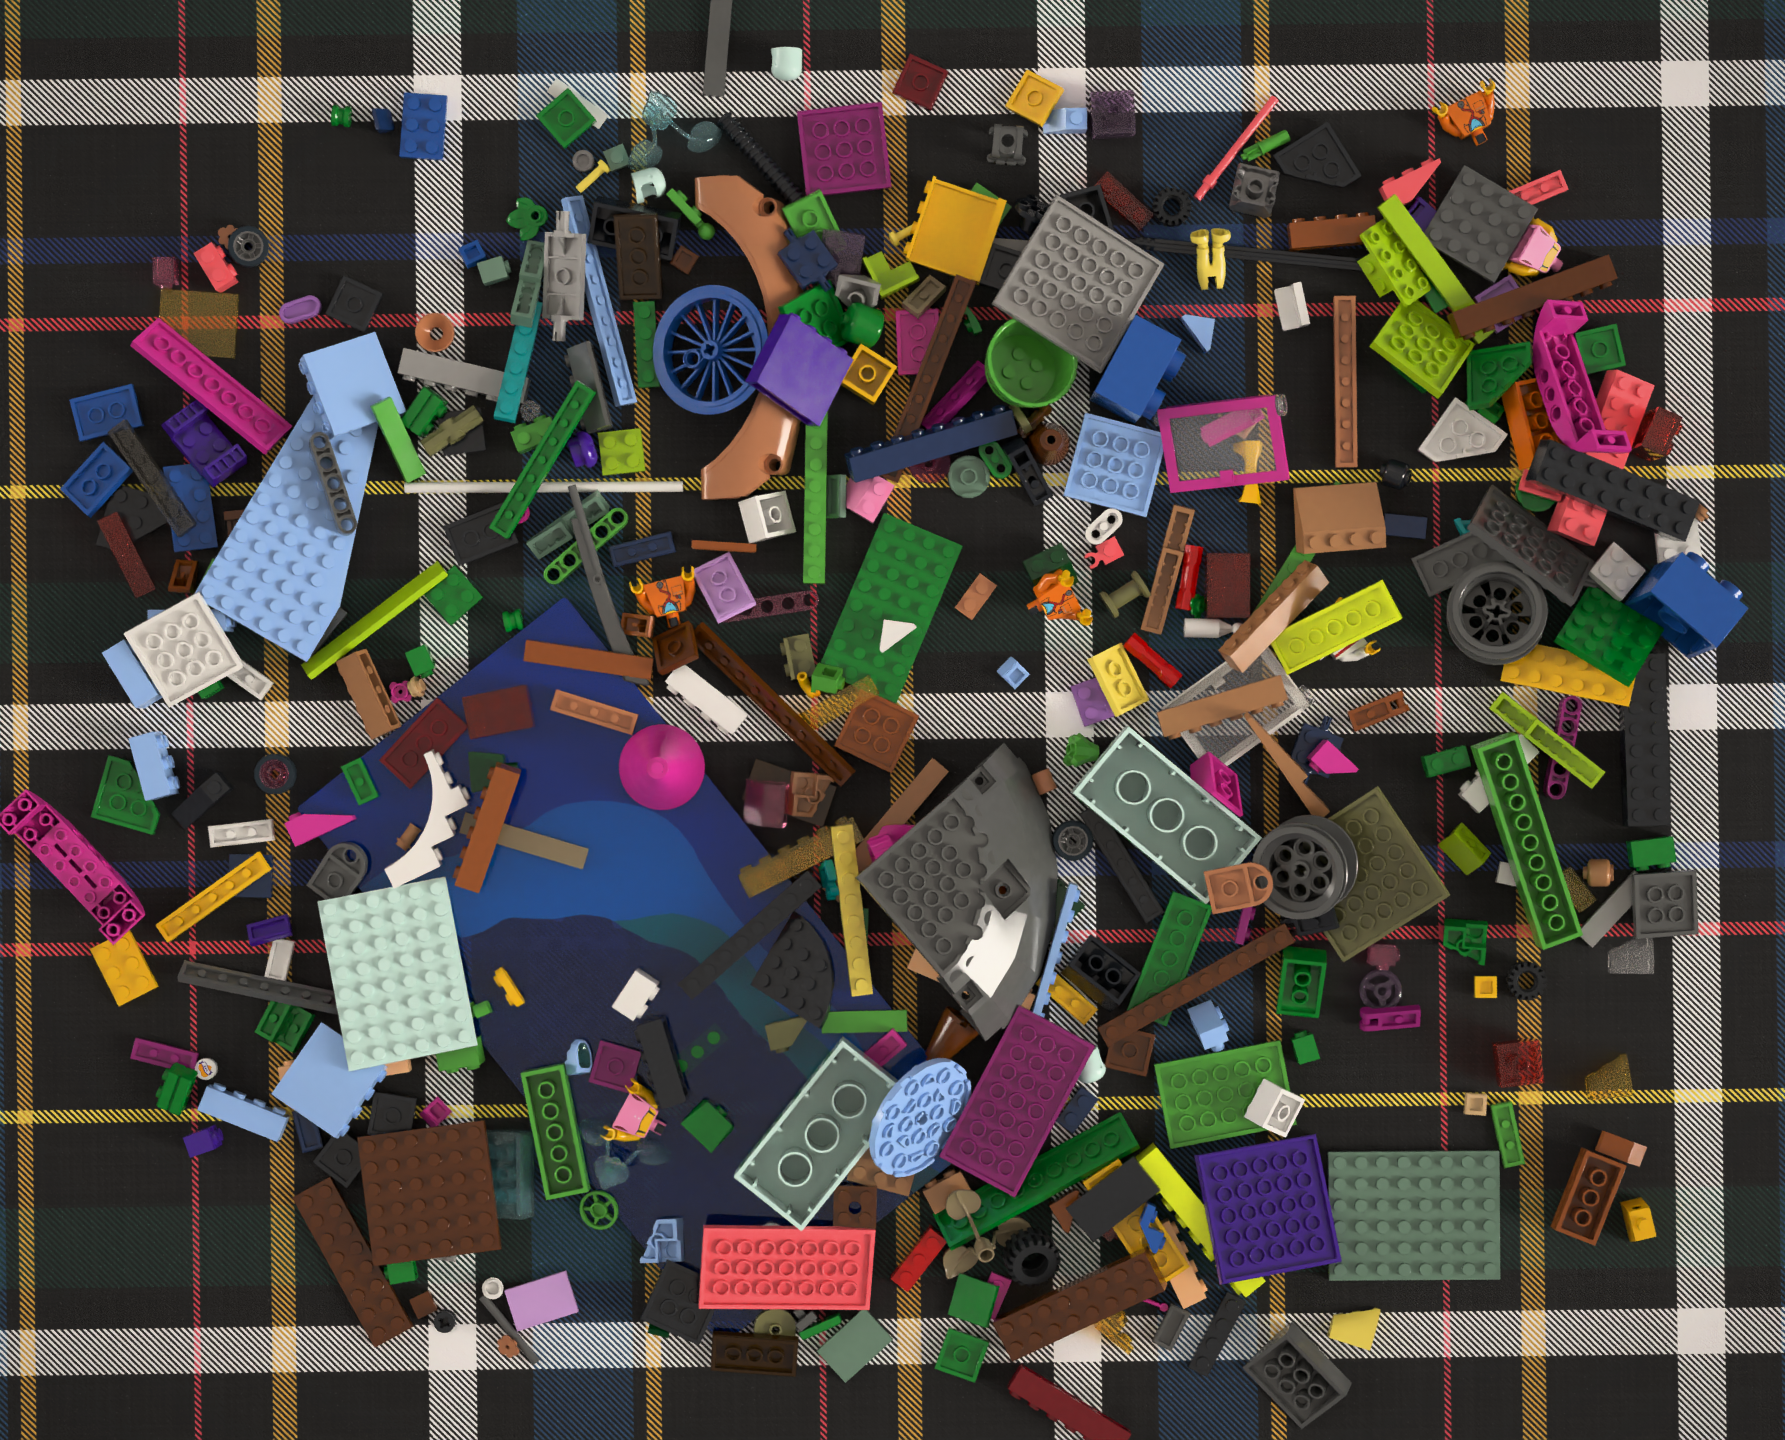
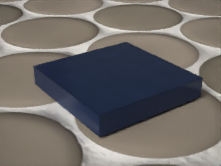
(260, 888)

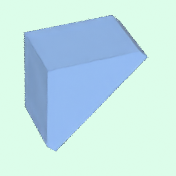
(1200, 329)

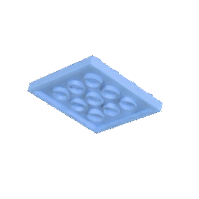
(1115, 465)

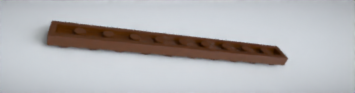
(934, 360)
(772, 705)
(1196, 984)

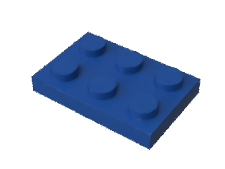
(423, 126)
(103, 410)
(96, 479)

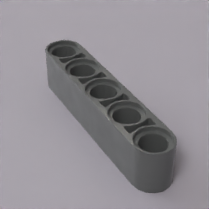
(332, 473)

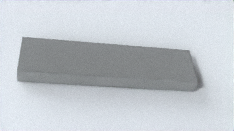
(1608, 912)

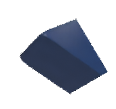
(383, 120)

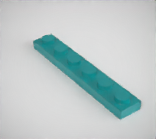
(517, 369)

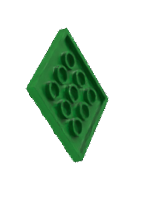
(1609, 635)

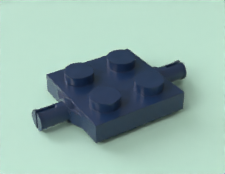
(807, 259)
(1307, 741)

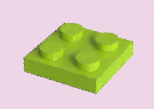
(621, 452)

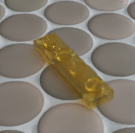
(840, 703)

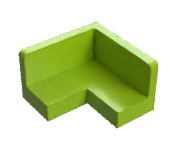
(890, 280)

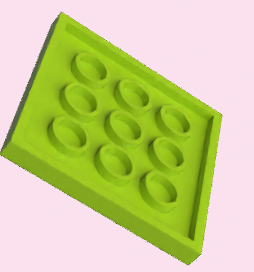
(1422, 346)

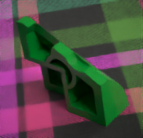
(1466, 937)

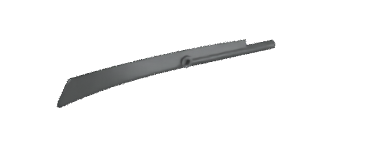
(597, 583)

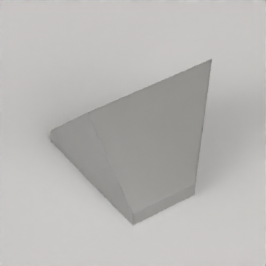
(857, 289)

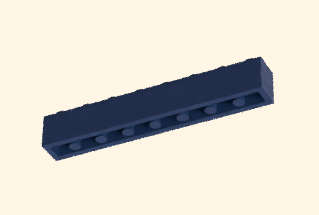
(930, 443)

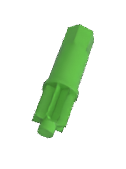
(1265, 145)

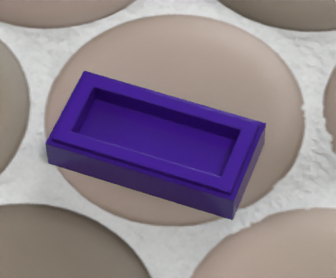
(269, 930)

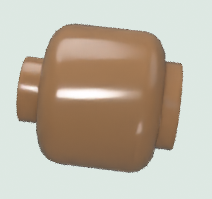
(1598, 872)

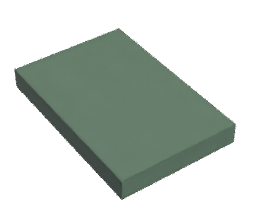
(854, 1345)

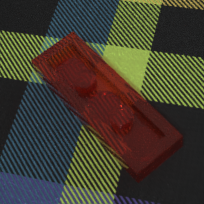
(1124, 202)

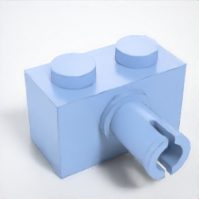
(1209, 1026)

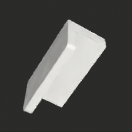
(1292, 307)

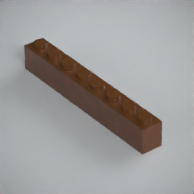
(1531, 297)

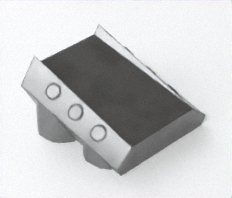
(1254, 190)

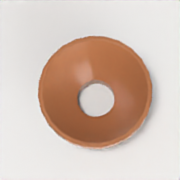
(427, 324)

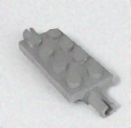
(563, 276)

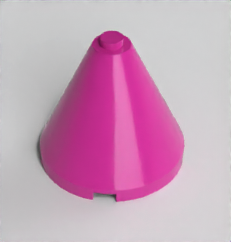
(661, 767)

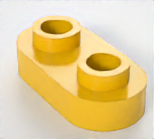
(513, 995)

